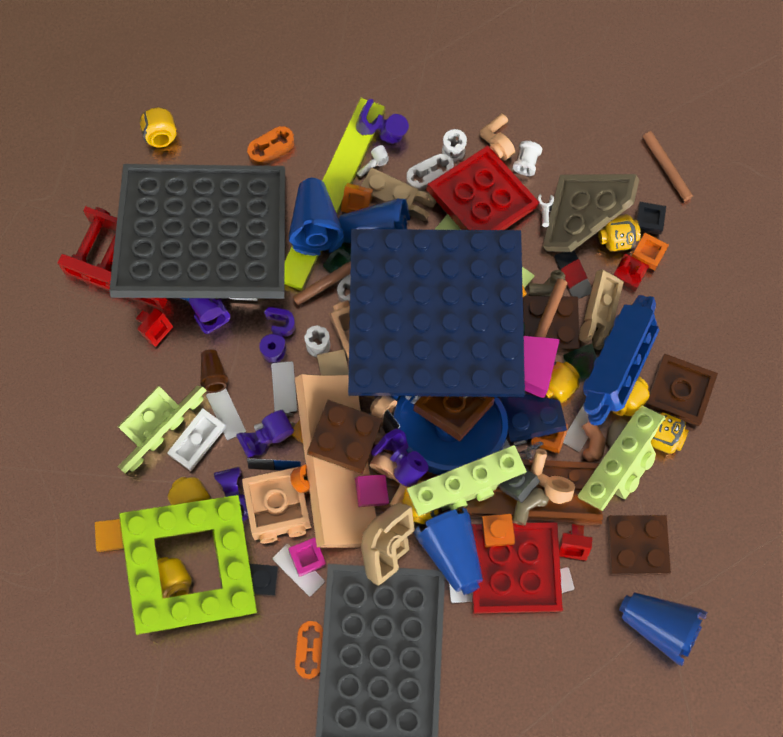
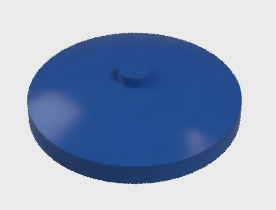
(444, 451)

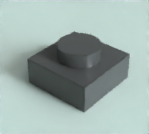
(520, 486)

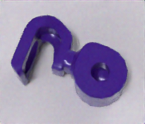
(390, 129)
(208, 309)
(273, 345)
(275, 430)
(410, 465)
(228, 480)

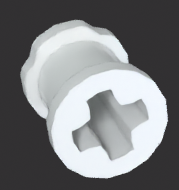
(449, 140)
(527, 158)
(320, 333)

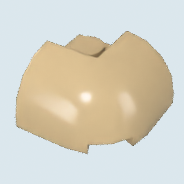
(386, 542)

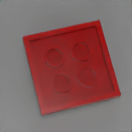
(482, 193)
(520, 575)

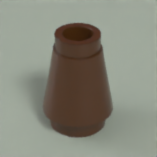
(213, 375)

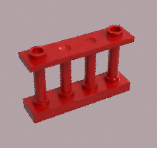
(100, 274)

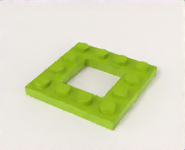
(138, 534)

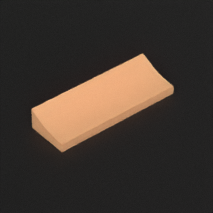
(332, 487)

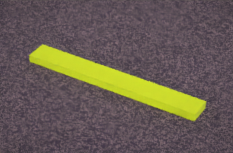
(339, 173)

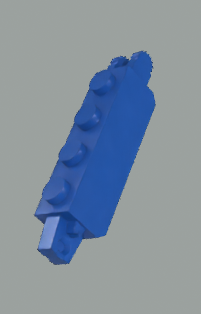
(621, 359)

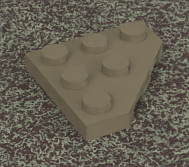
(585, 206)

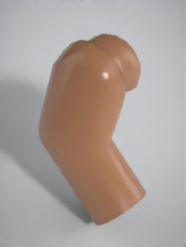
(596, 443)

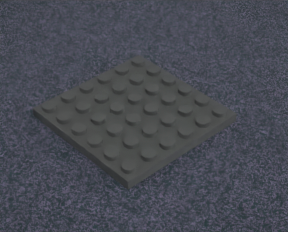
(200, 232)

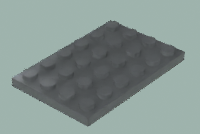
(381, 654)

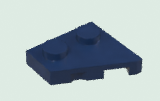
(533, 417)

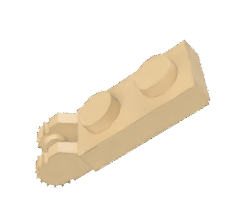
(388, 188)
(601, 308)

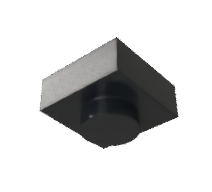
(651, 217)
(264, 579)

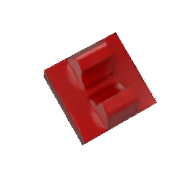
(631, 271)
(153, 326)
(575, 544)

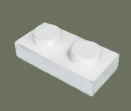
(196, 439)

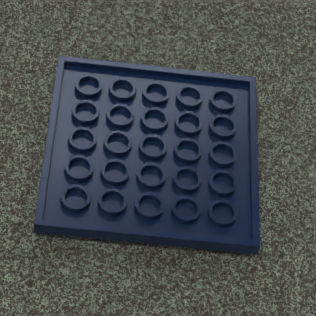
(436, 313)

